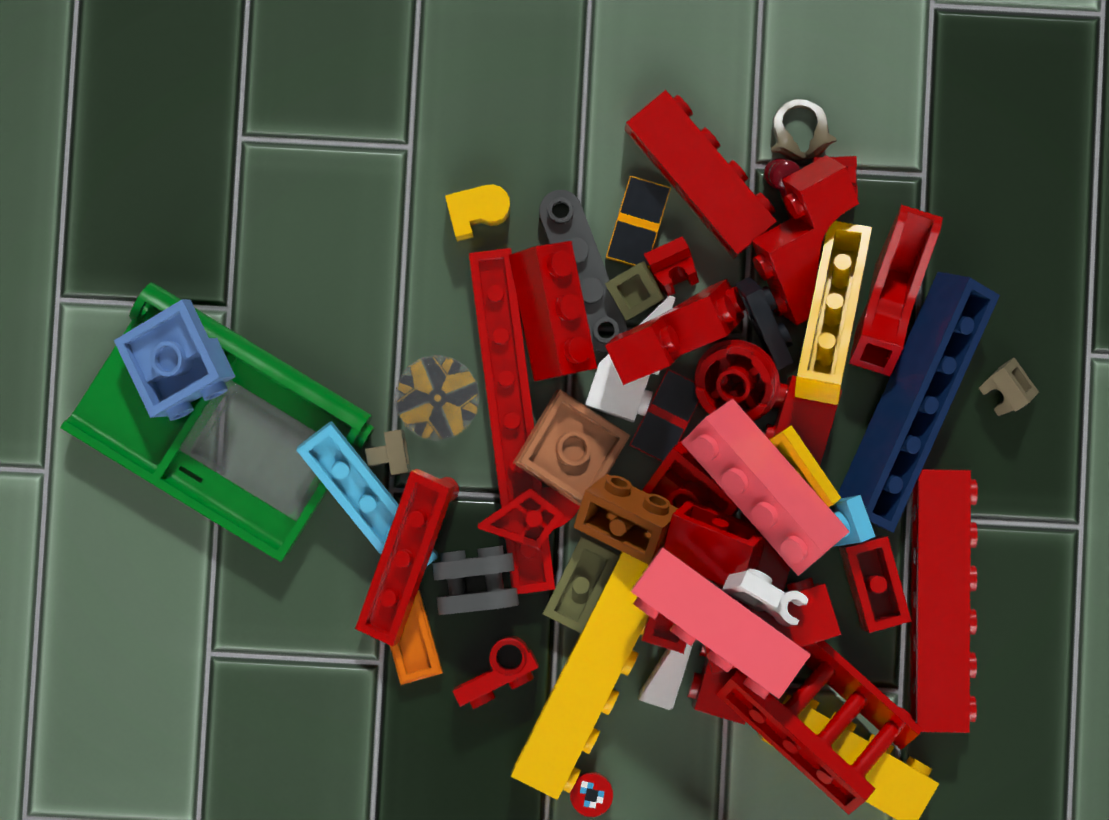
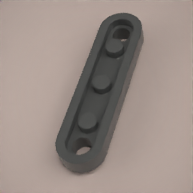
(592, 273)

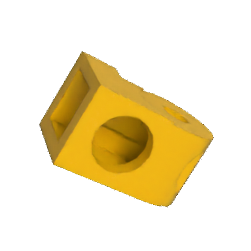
(475, 206)

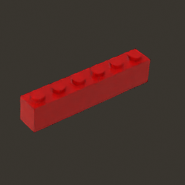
(941, 601)

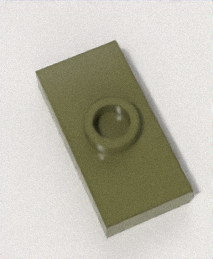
(581, 585)

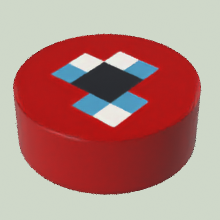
(591, 794)

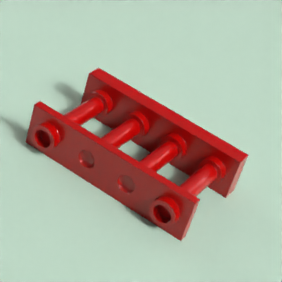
(813, 752)

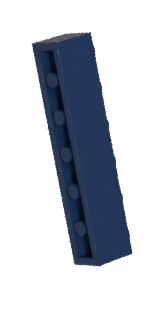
(918, 396)

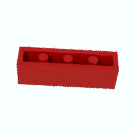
(700, 173)

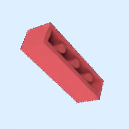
(765, 486)
(719, 623)

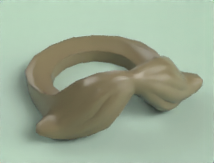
(784, 141)

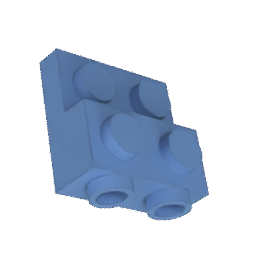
(174, 361)

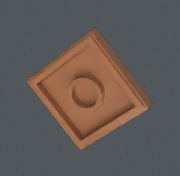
(570, 447)

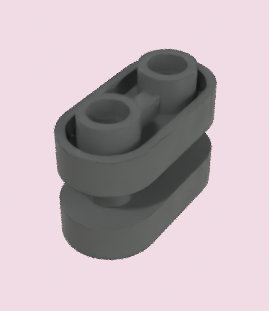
(491, 563)

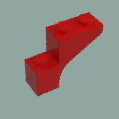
(791, 250)
(894, 289)
(677, 331)

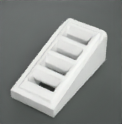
(664, 681)

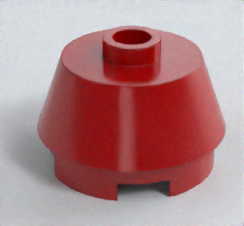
(739, 373)

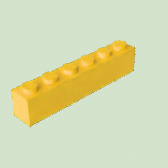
(585, 685)

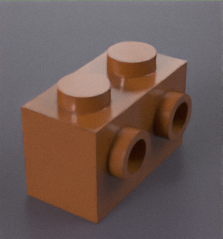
(625, 517)

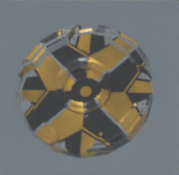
(437, 397)

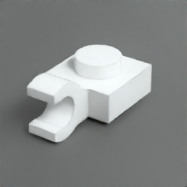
(757, 591)

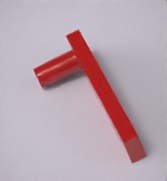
(405, 555)

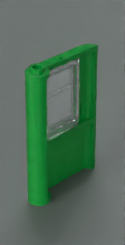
(232, 448)

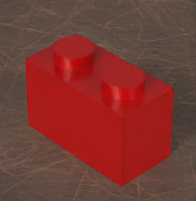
(713, 542)
(875, 584)

